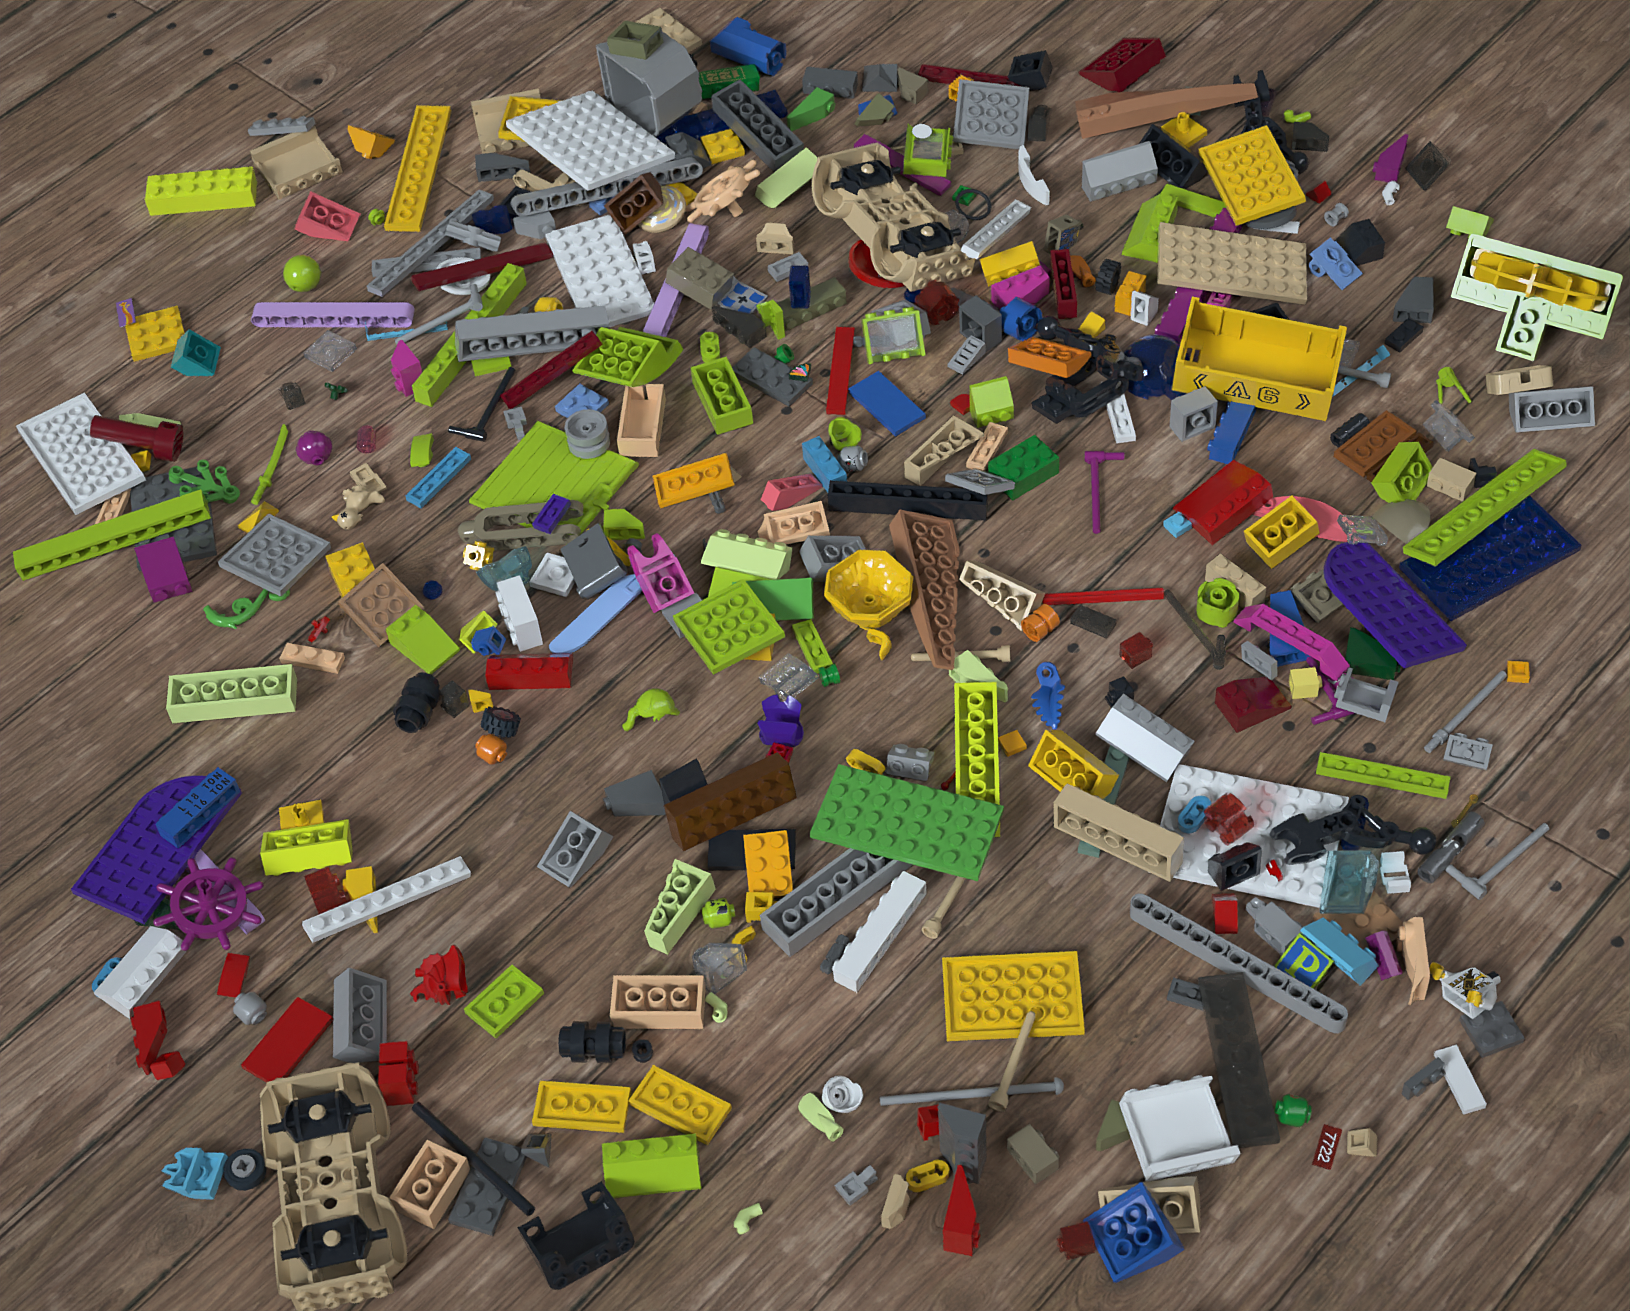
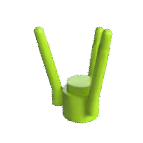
(1448, 379)

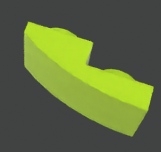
(421, 450)

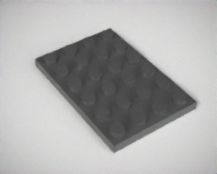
(193, 541)

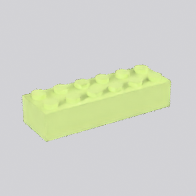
(232, 693)

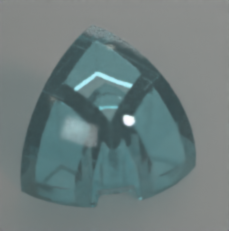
(511, 565)

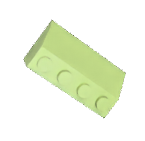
(747, 555)

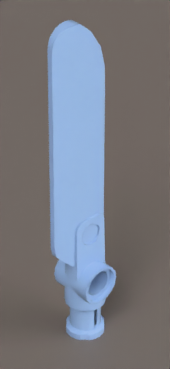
(597, 615)

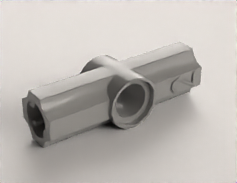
(473, 235)

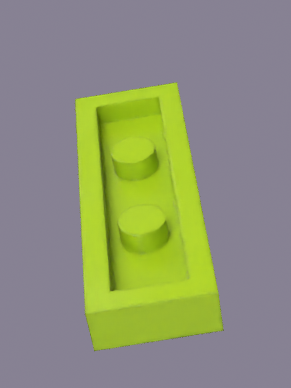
(811, 645)

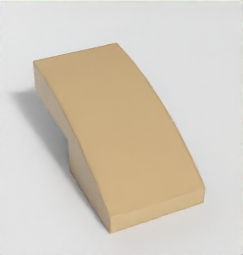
(365, 477)

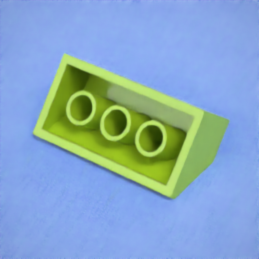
(1144, 234)
(651, 1165)

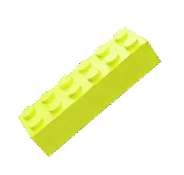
(201, 191)

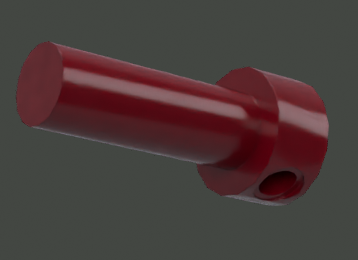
(164, 441)

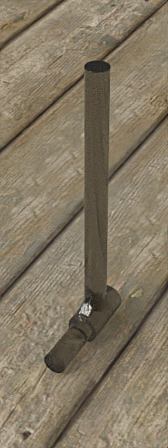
(1218, 652)

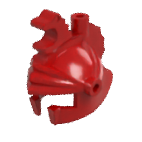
(441, 976)

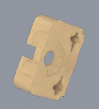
(1519, 379)

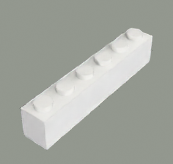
(879, 931)

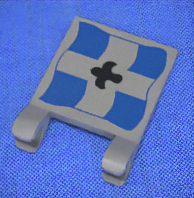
(742, 298)

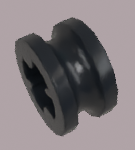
(640, 1044)

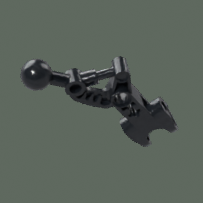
(1299, 159)
(1108, 356)
(1312, 836)

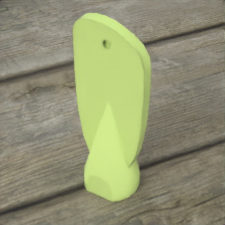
(819, 1116)

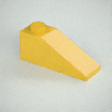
(361, 883)

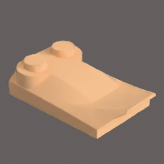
(794, 524)
(1414, 952)

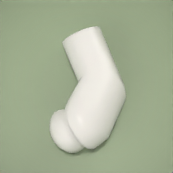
(1388, 190)

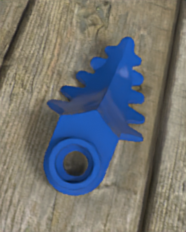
(1048, 694)

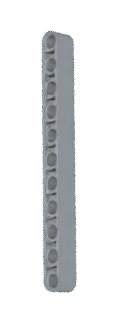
(582, 196)
(1248, 963)

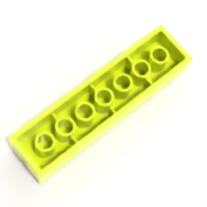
(977, 741)

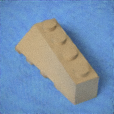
(939, 449)
(1001, 591)

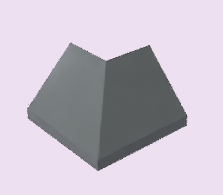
(880, 78)

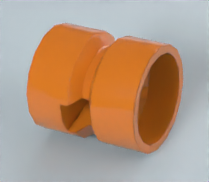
(1040, 622)

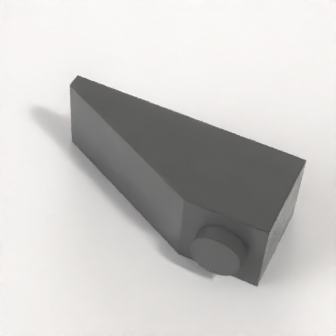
(497, 166)

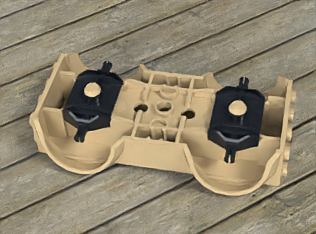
(913, 253)
(360, 1243)

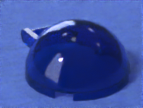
(1158, 358)

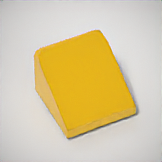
(1093, 325)
(480, 700)

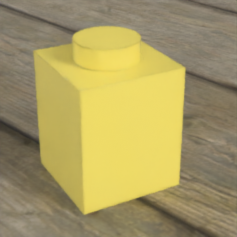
(1304, 683)

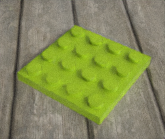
(728, 626)

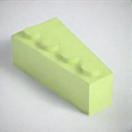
(678, 905)

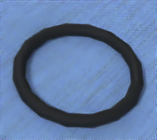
(977, 192)

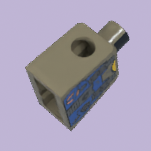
(1062, 233)

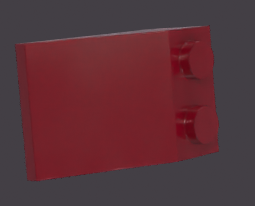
(1250, 702)

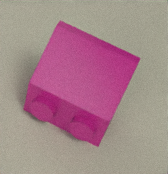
(405, 368)

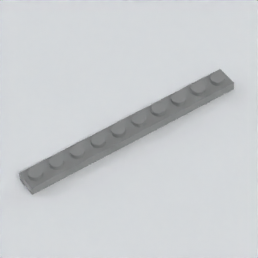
(427, 245)

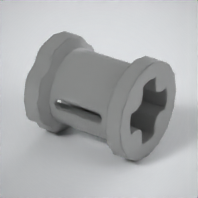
(1336, 214)

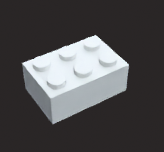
(519, 613)

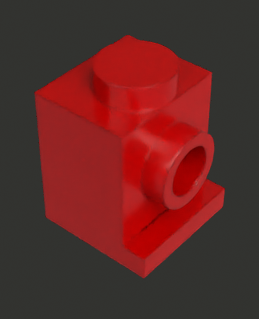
(928, 1121)

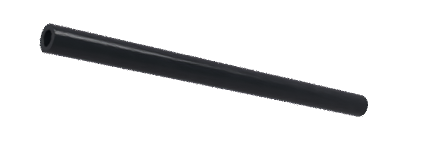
(474, 1159)

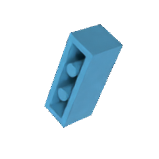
(822, 462)

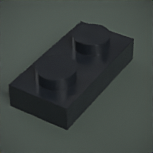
(1404, 335)

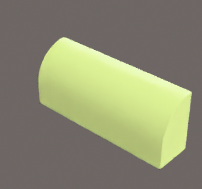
(787, 179)

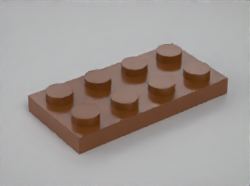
(1374, 443)

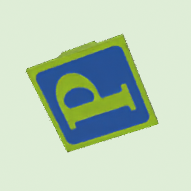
(1304, 962)

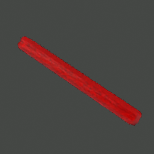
(1103, 596)

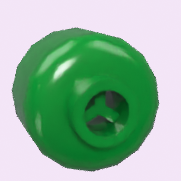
(1293, 1110)

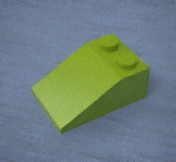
(421, 640)

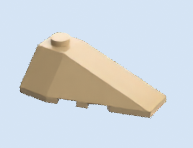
(1175, 1196)

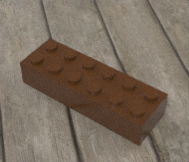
(730, 801)

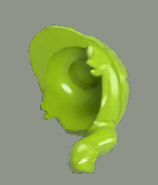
(651, 703)

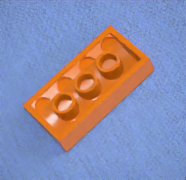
(1048, 357)

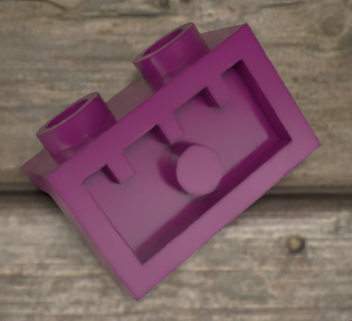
(1386, 958)

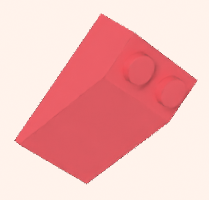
(326, 219)

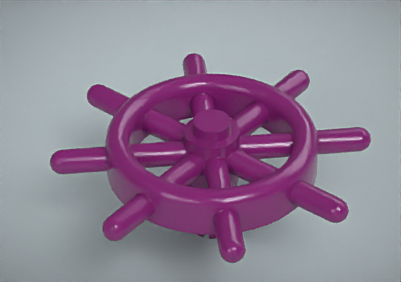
(208, 903)

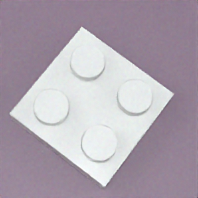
(553, 576)

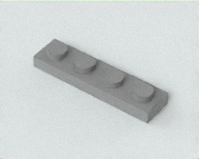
(286, 125)

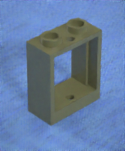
(649, 36)

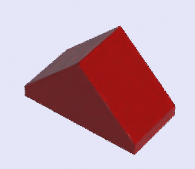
(1225, 913)

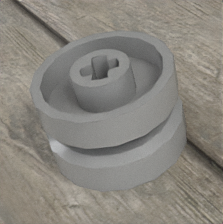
(587, 434)

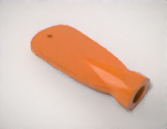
(1082, 270)

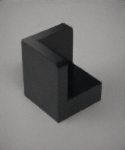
(1484, 473)

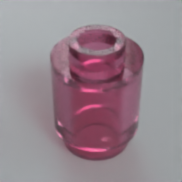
(366, 439)

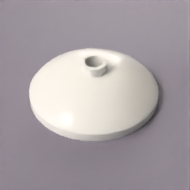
(463, 287)

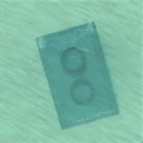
(1348, 881)

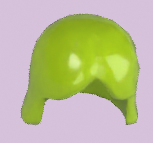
(842, 428)

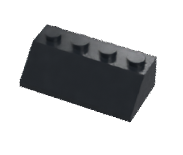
(1173, 159)

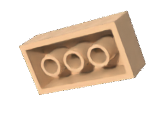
(658, 1002)

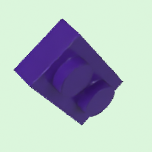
(551, 514)

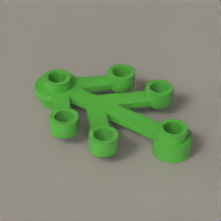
(226, 491)

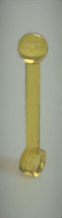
(1472, 800)

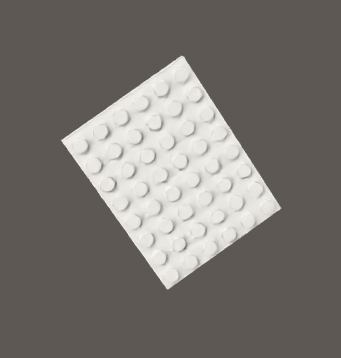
(590, 140)
(1269, 806)

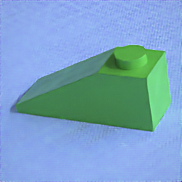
(812, 109)

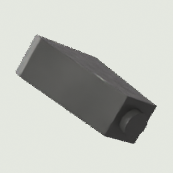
(1416, 301)
(635, 796)

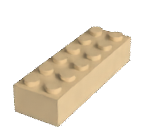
(1118, 832)

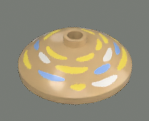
(668, 214)

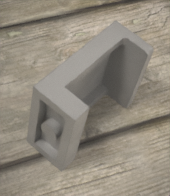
(1364, 697)

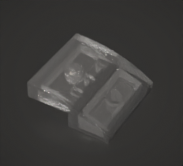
(788, 677)

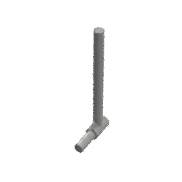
(474, 303)
(1476, 886)

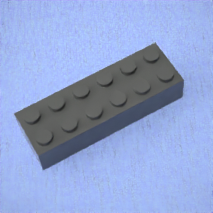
(756, 125)

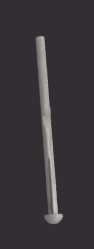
(1056, 1086)

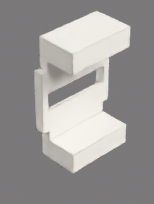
(1391, 863)

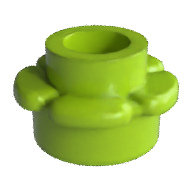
(376, 217)

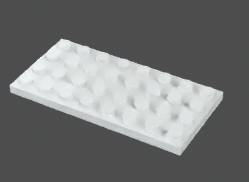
(600, 269)
(79, 465)

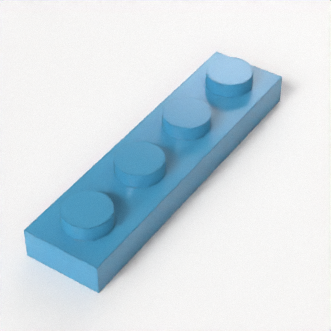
(438, 477)

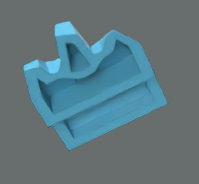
(195, 1173)

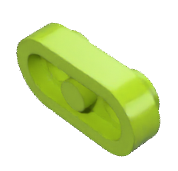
(709, 346)

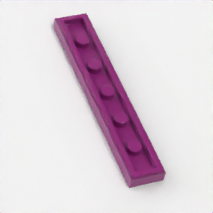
(933, 183)

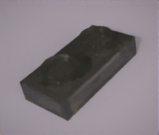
(1093, 621)

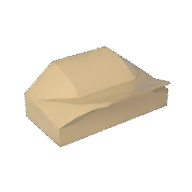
(775, 239)
(896, 1203)

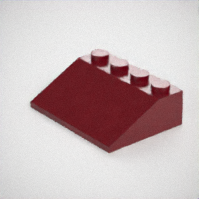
(1124, 63)

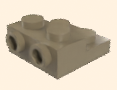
(1315, 597)

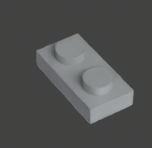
(781, 268)
(1259, 660)

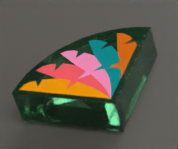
(800, 372)

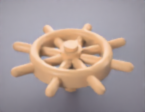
(722, 192)

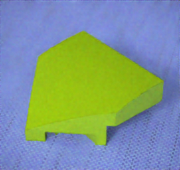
(772, 316)

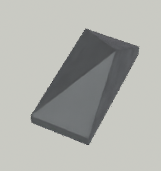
(538, 1148)

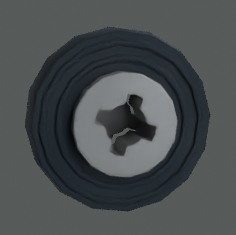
(253, 1171)

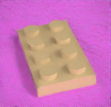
(672, 29)

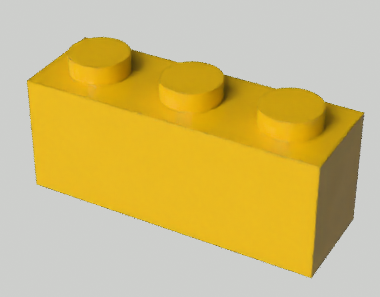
(1009, 263)

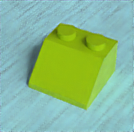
(1468, 222)
(991, 402)

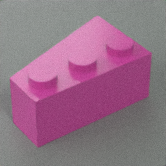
(1029, 286)

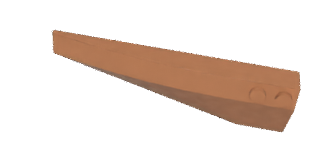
(1135, 108)

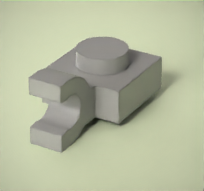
(515, 419)
(854, 1186)

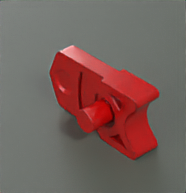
(319, 626)

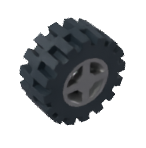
(500, 721)

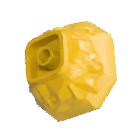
(868, 588)

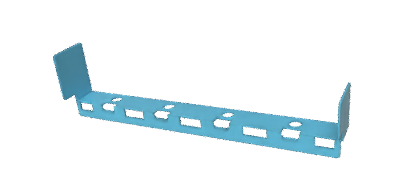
(402, 332)
(1382, 354)

